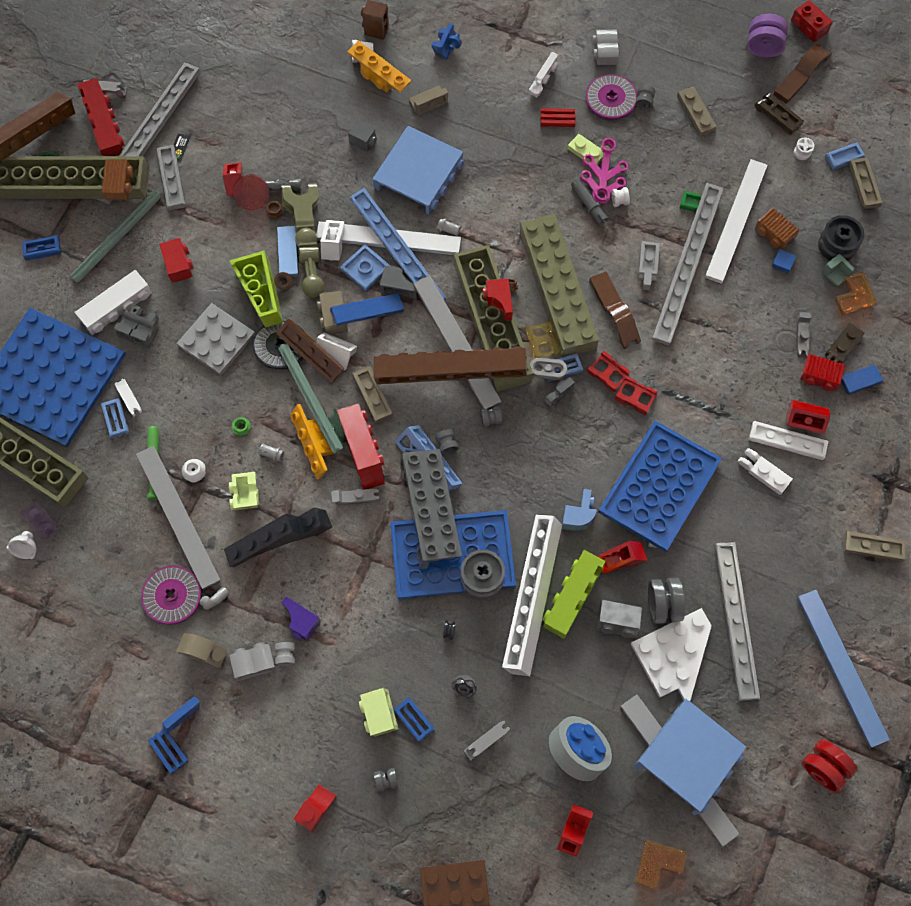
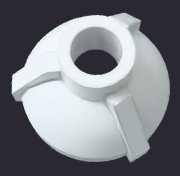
(23, 546)

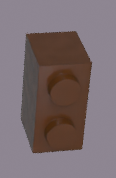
(375, 19)

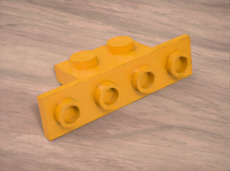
(377, 69)
(312, 440)

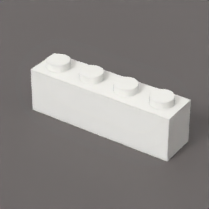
(113, 302)

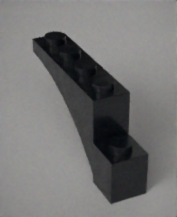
(278, 533)

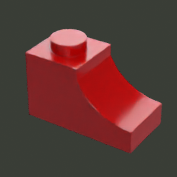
(231, 174)
(498, 295)
(623, 556)
(315, 808)

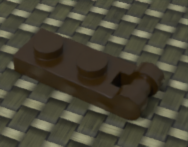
(779, 113)

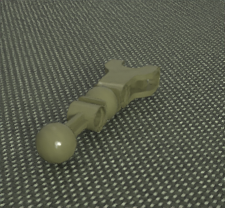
(306, 239)

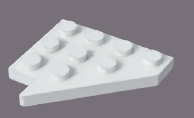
(674, 654)

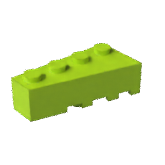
(258, 281)
(574, 594)

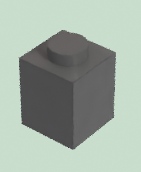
(362, 136)

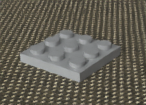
(216, 339)

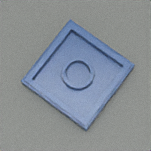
(364, 268)

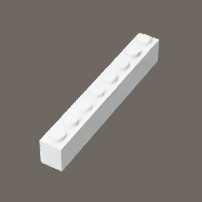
(532, 595)

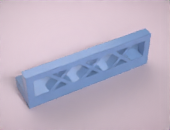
(420, 442)

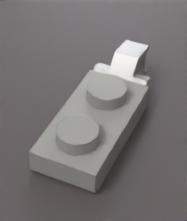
(648, 263)

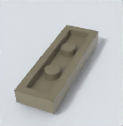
(697, 111)
(865, 183)
(372, 395)
(875, 546)

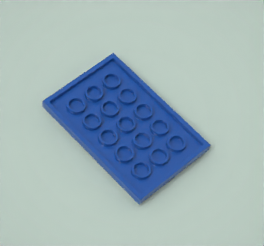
(660, 486)
(443, 577)

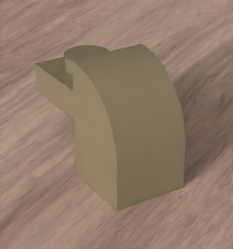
(201, 649)

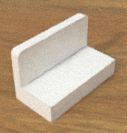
(337, 348)

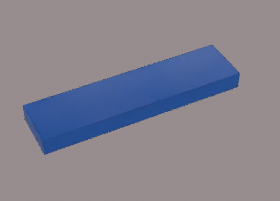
(366, 309)

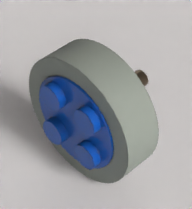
(580, 748)

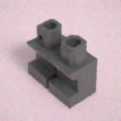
(137, 328)

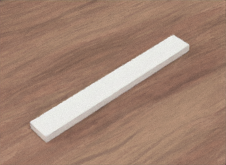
(736, 221)
(415, 240)

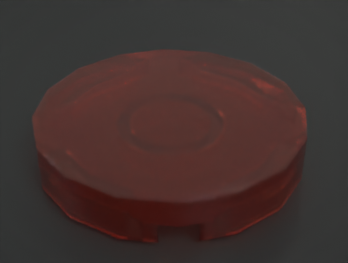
(251, 192)

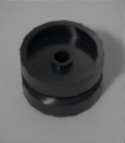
(841, 236)

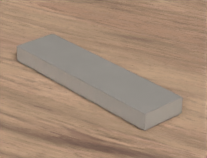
(171, 177)

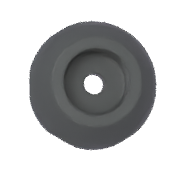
(464, 685)

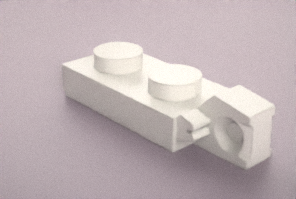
(543, 75)

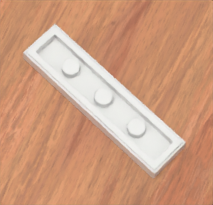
(788, 440)

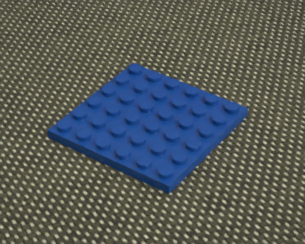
(53, 376)

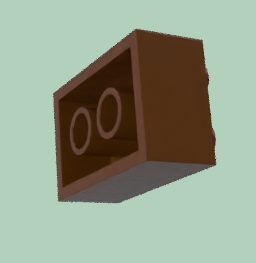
(455, 884)

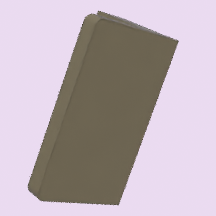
(429, 100)

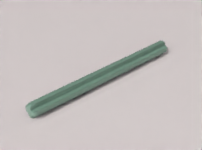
(115, 236)
(310, 398)

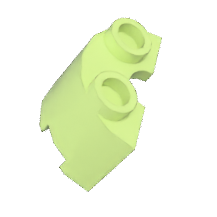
(244, 491)

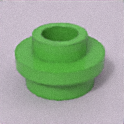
(238, 422)

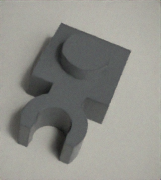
(562, 389)

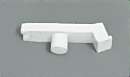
(128, 396)

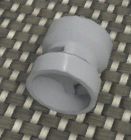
(284, 655)

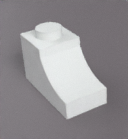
(332, 240)

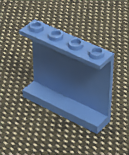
(419, 168)
(692, 756)

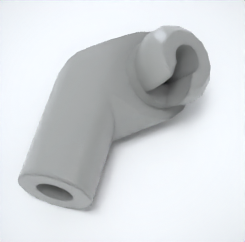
(215, 599)

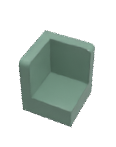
(837, 270)

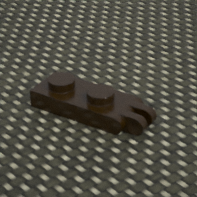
(844, 343)

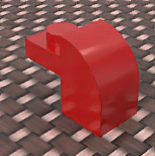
(574, 830)

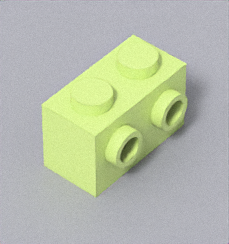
(378, 712)

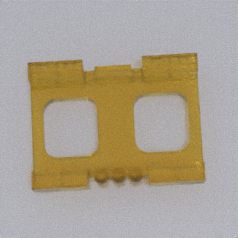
(548, 338)

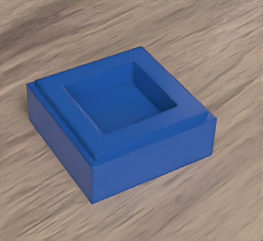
(784, 261)

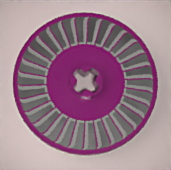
(611, 108)
(176, 609)

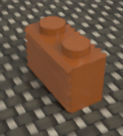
(117, 179)
(776, 229)

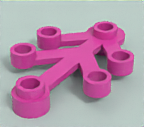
(603, 173)

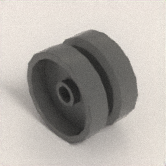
(490, 582)
(666, 600)

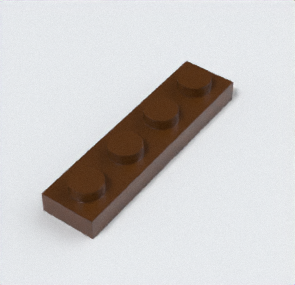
(310, 350)

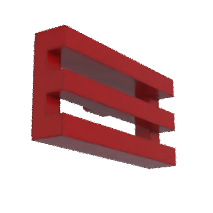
(557, 114)

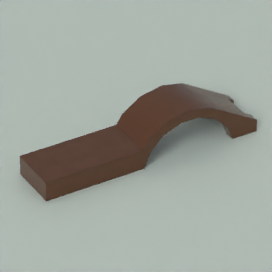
(801, 73)
(616, 308)

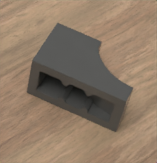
(394, 282)

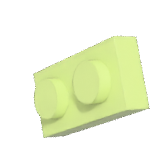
(581, 146)

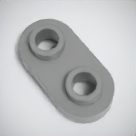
(548, 367)

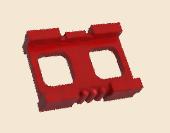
(612, 367)
(633, 400)

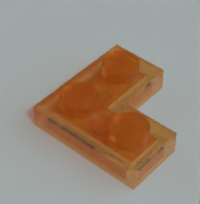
(860, 295)
(655, 857)

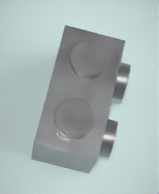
(619, 619)

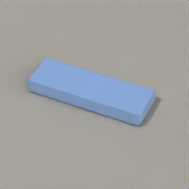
(287, 250)

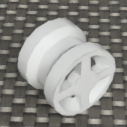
(807, 146)
(620, 197)

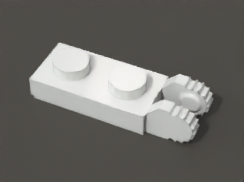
(765, 472)

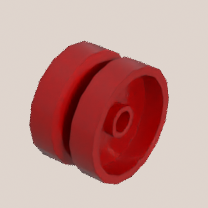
(829, 766)

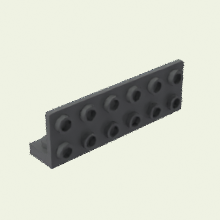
(430, 506)

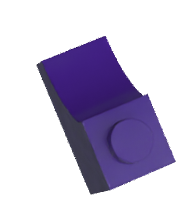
(302, 620)

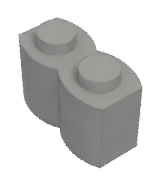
(606, 47)
(252, 661)

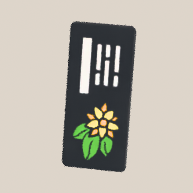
(180, 145)

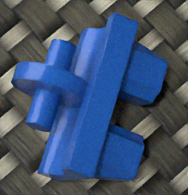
(448, 41)

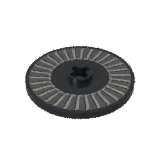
(267, 350)

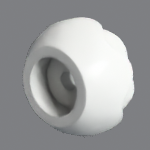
(193, 476)

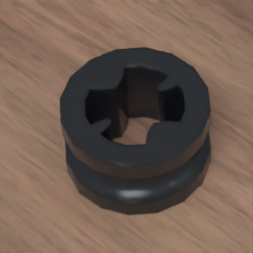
(449, 629)

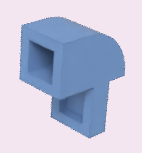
(579, 517)

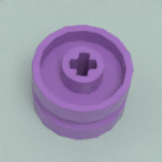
(767, 35)

